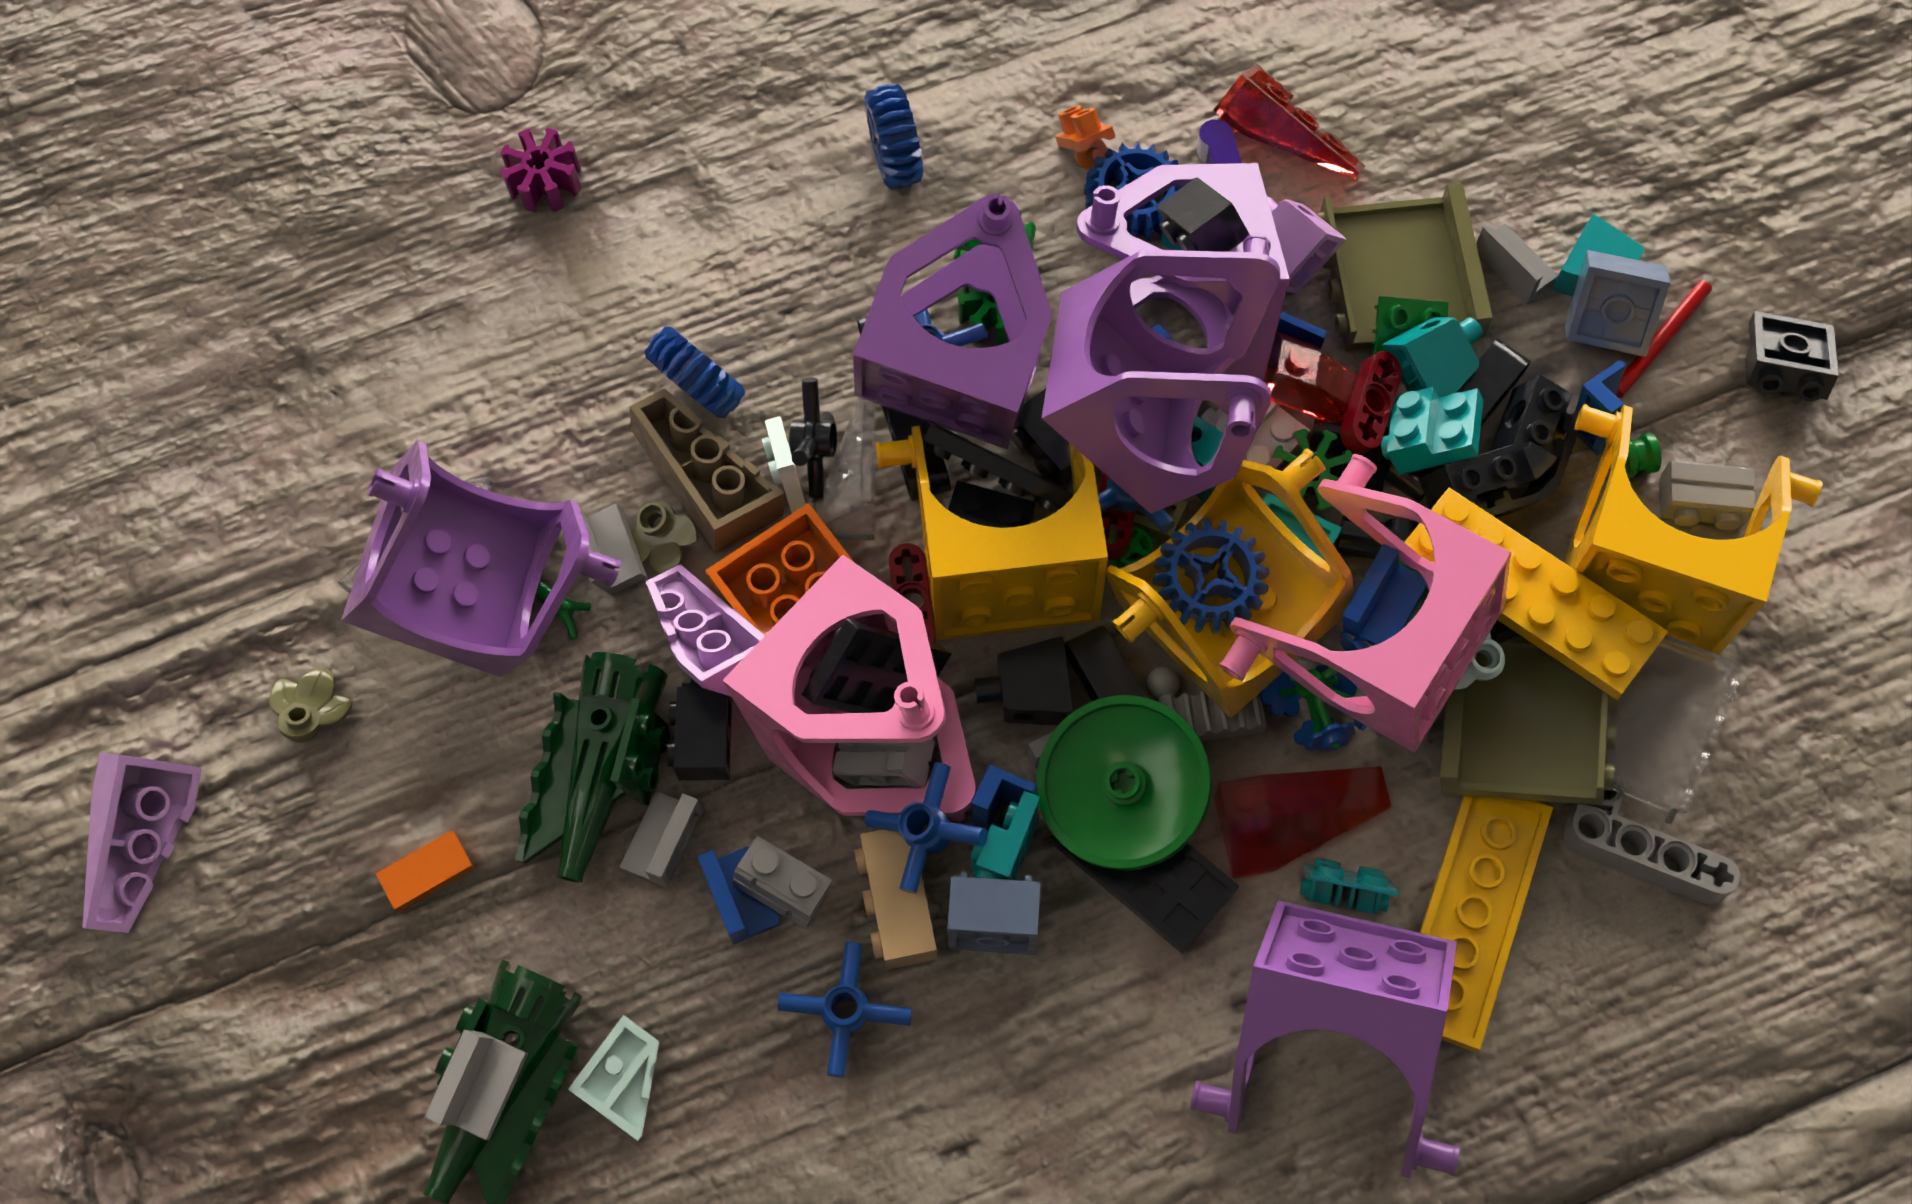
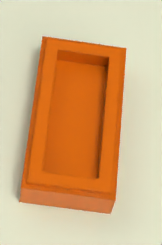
(425, 871)

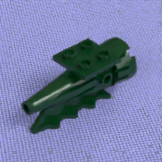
(592, 758)
(538, 1013)

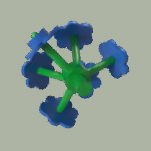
(1321, 730)

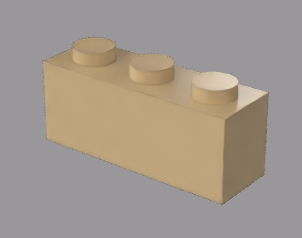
(902, 917)

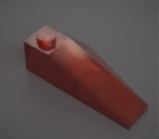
(1310, 379)

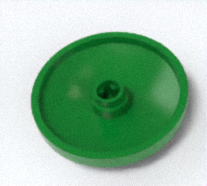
(1124, 782)

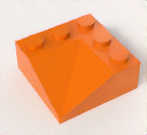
(776, 568)

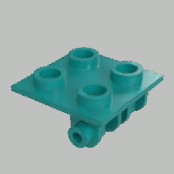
(1368, 881)

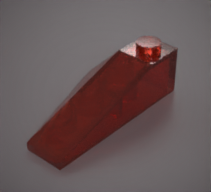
(1262, 111)
(1288, 814)

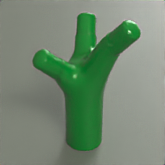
(566, 609)

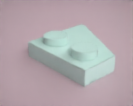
(782, 468)
(620, 1077)

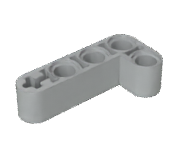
(1651, 849)

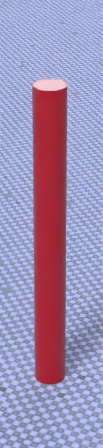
(1664, 335)

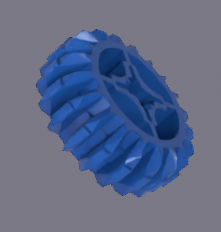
(893, 136)
(1124, 168)
(694, 372)
(1198, 566)

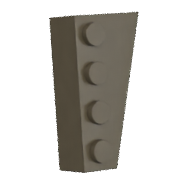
(710, 480)

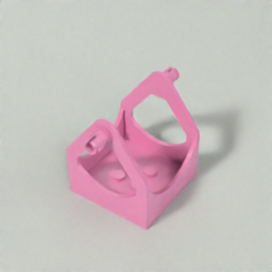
(1421, 665)
(806, 736)

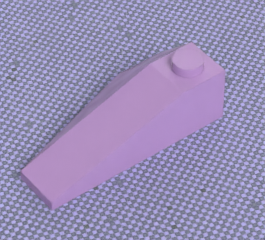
(701, 627)
(131, 831)

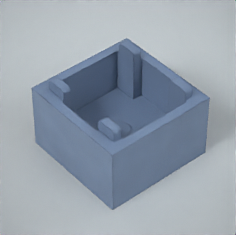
(1617, 303)
(993, 915)

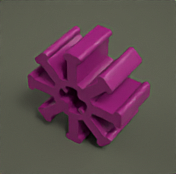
(541, 170)

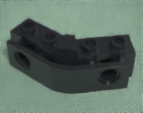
(1522, 452)

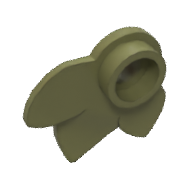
(662, 543)
(308, 699)

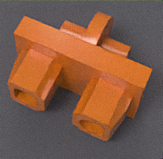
(1083, 135)

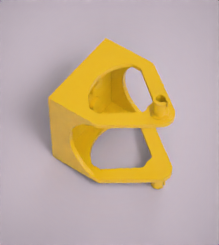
(1010, 576)
(1680, 581)
(1303, 592)

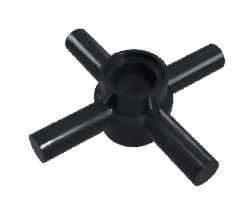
(813, 438)

